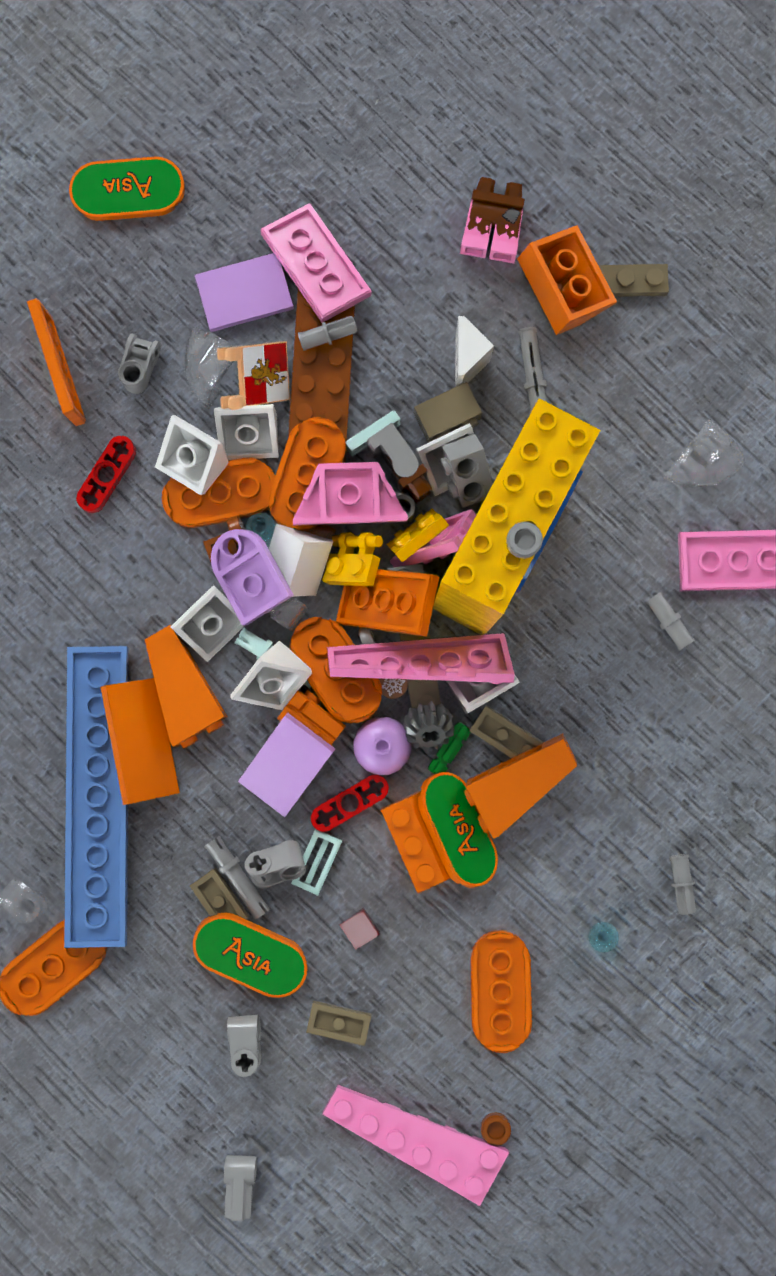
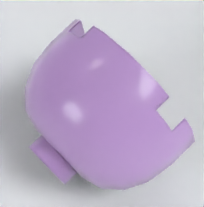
(382, 746)

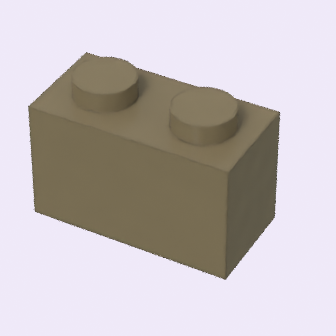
(448, 412)

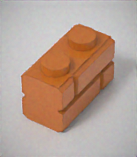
(307, 711)

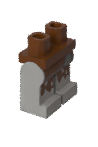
(401, 461)

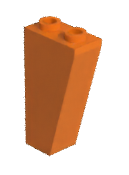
(182, 689)
(519, 783)

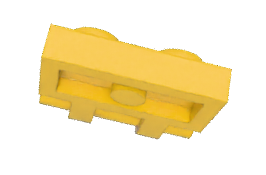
(417, 534)
(351, 568)

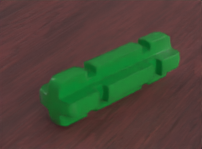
(448, 751)

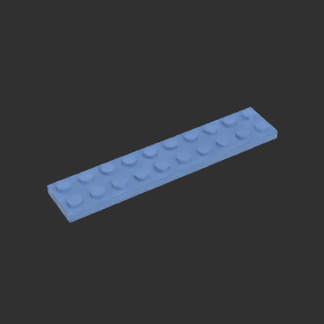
(94, 805)

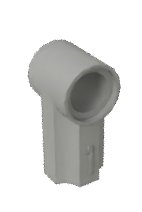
(239, 1181)

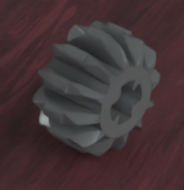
(428, 725)

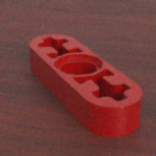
(88, 488)
(326, 807)

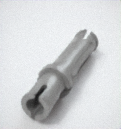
(528, 339)
(236, 876)

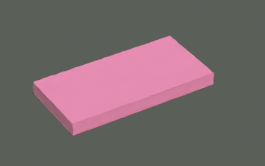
(316, 262)
(727, 560)

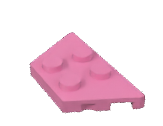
(349, 496)
(444, 543)

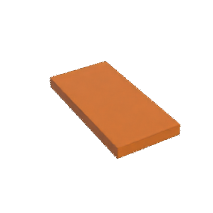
(56, 362)
(395, 603)
(139, 741)

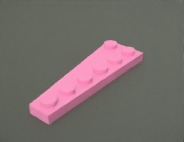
(444, 659)
(439, 1151)

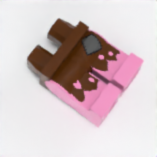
(496, 212)

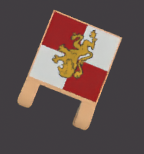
(261, 374)

